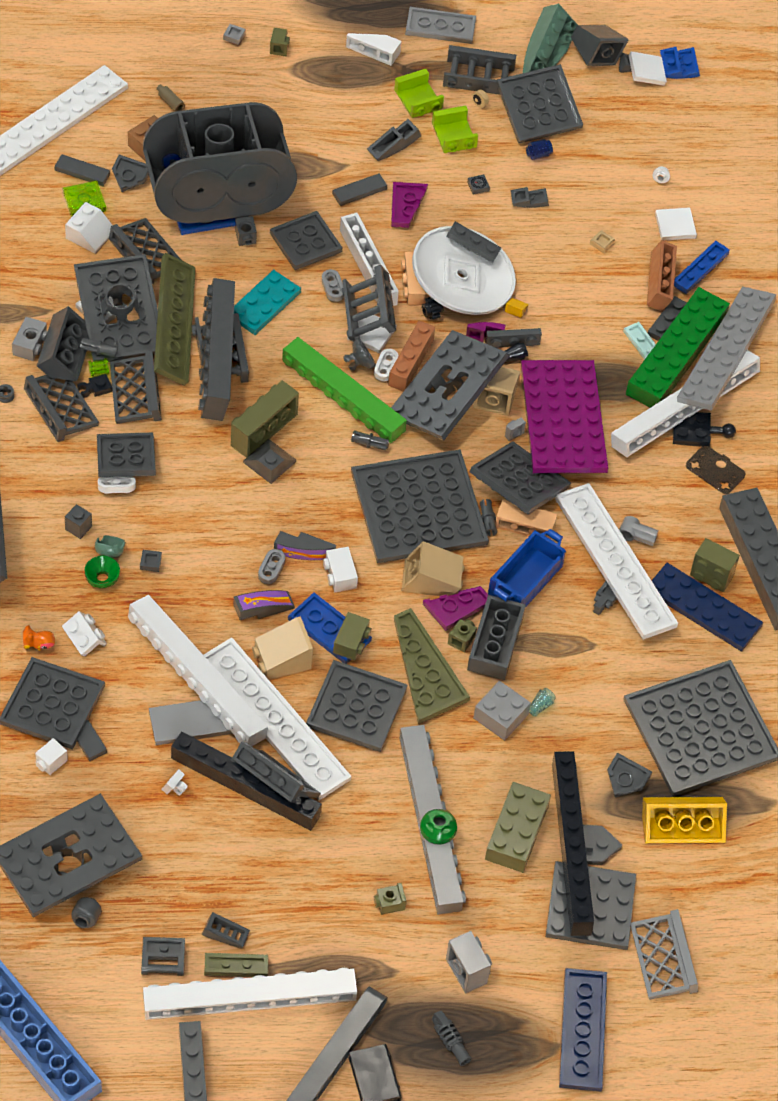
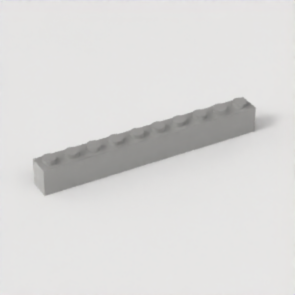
(426, 797)

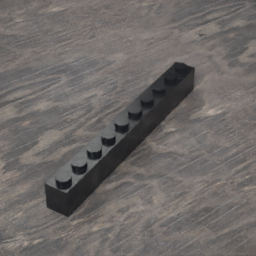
(572, 844)

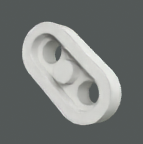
(384, 365)
(116, 484)

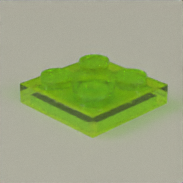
(81, 193)

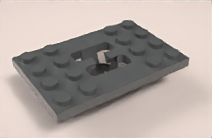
(113, 279)
(463, 356)
(37, 875)

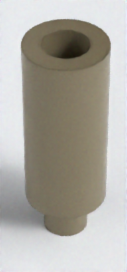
(170, 98)

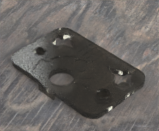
(712, 473)

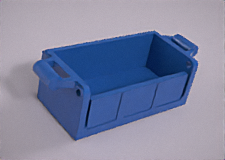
(528, 568)

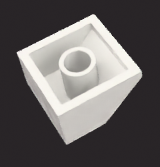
(88, 228)

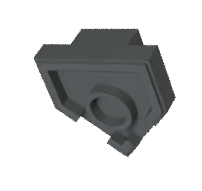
(129, 172)
(627, 776)
(599, 844)

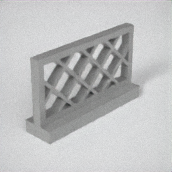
(682, 955)

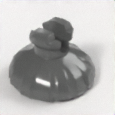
(360, 356)

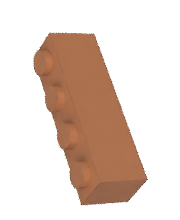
(661, 275)
(411, 356)

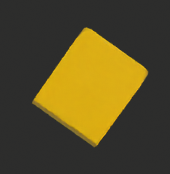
(516, 307)

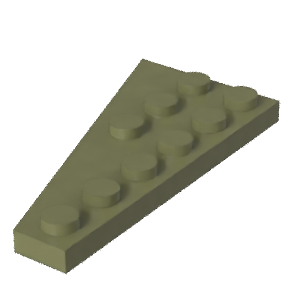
(429, 676)

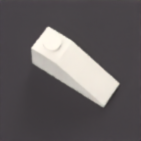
(376, 46)

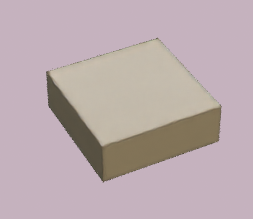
(602, 241)

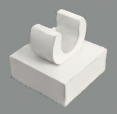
(175, 784)

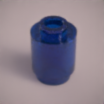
(539, 149)
(166, 159)

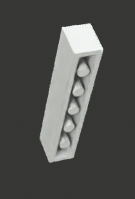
(364, 250)

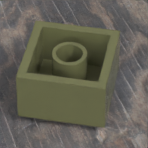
(714, 565)

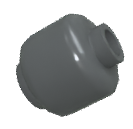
(86, 912)

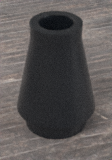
(517, 352)

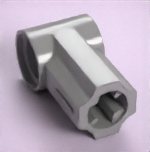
(632, 529)

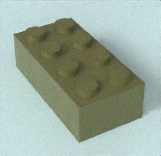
(264, 418)
(517, 827)

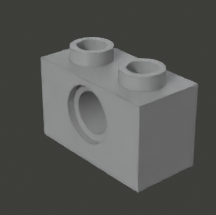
(29, 339)

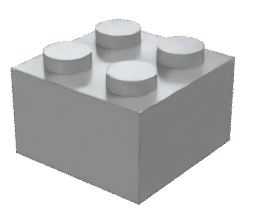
(502, 710)
(468, 961)

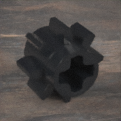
(432, 308)

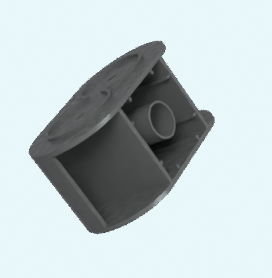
(229, 162)

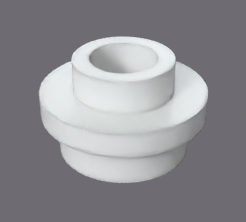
(661, 171)

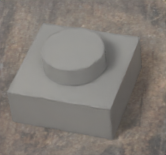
(234, 34)
(515, 428)

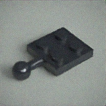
(697, 430)

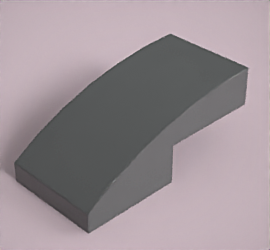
(529, 199)

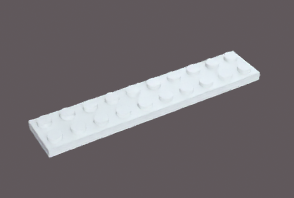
(58, 116)
(616, 561)
(286, 729)

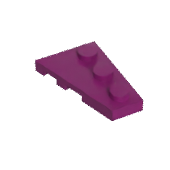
(405, 202)
(452, 608)

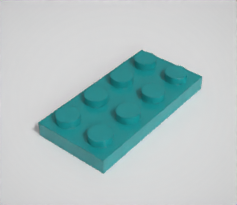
(265, 301)

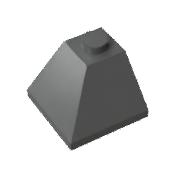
(269, 461)

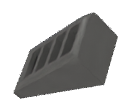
(215, 934)

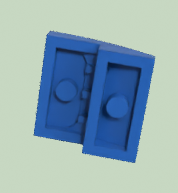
(680, 63)

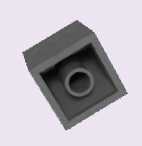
(599, 44)

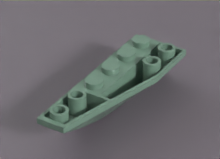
(549, 38)

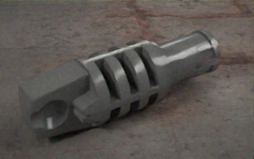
(451, 1037)

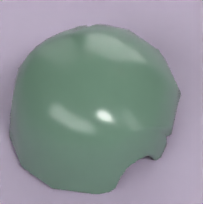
(110, 546)

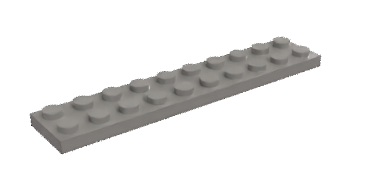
(726, 348)

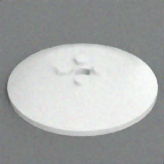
(484, 285)

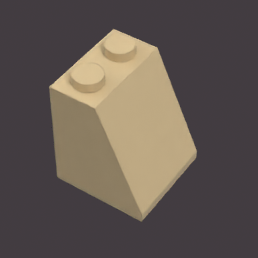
(499, 392)
(432, 571)
(284, 650)

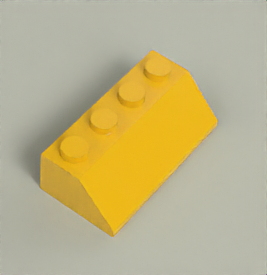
(684, 819)

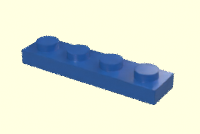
(701, 267)

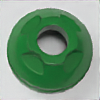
(102, 565)
(438, 834)

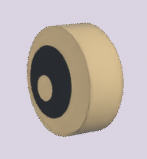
(480, 98)

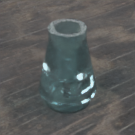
(541, 701)

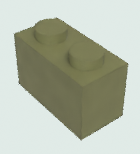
(351, 636)

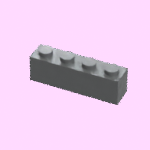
(192, 1061)

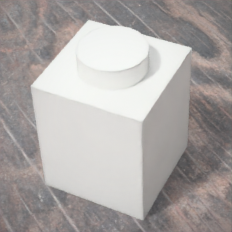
(51, 757)

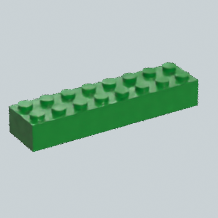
(677, 348)

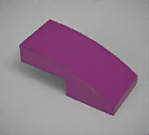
(479, 329)

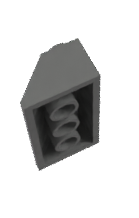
(61, 350)

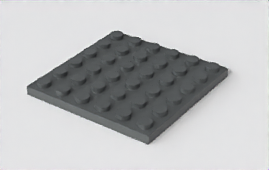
(419, 502)
(702, 728)

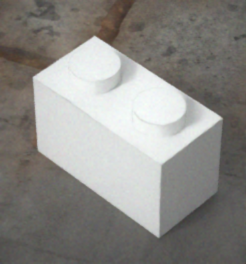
(341, 569)

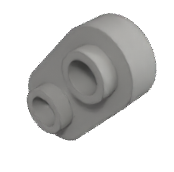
(334, 287)
(270, 567)

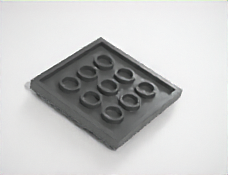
(539, 103)
(512, 476)
(52, 702)
(356, 705)
(611, 902)

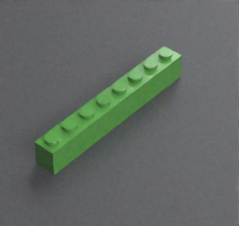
(344, 390)

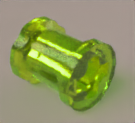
(98, 367)

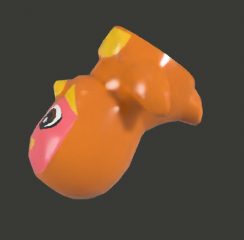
(39, 640)

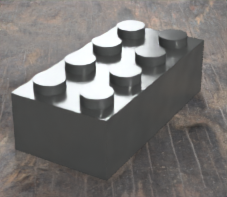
(496, 637)

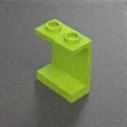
(417, 93)
(453, 129)

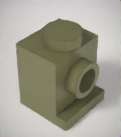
(279, 42)
(462, 635)
(390, 899)

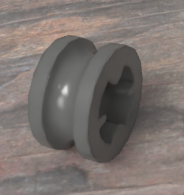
(10, 395)

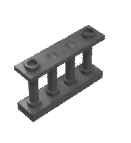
(473, 58)
(384, 306)
(237, 355)

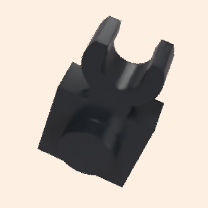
(97, 385)

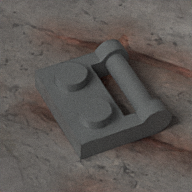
(163, 949)

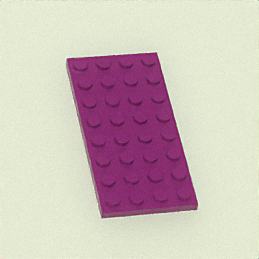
(563, 416)

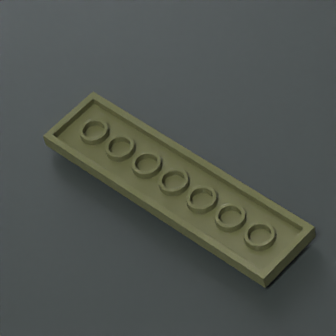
(174, 319)

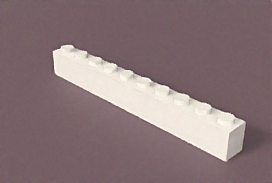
(670, 413)
(197, 671)
(249, 993)

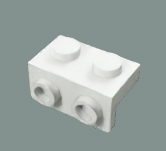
(84, 633)

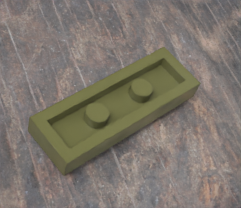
(235, 964)

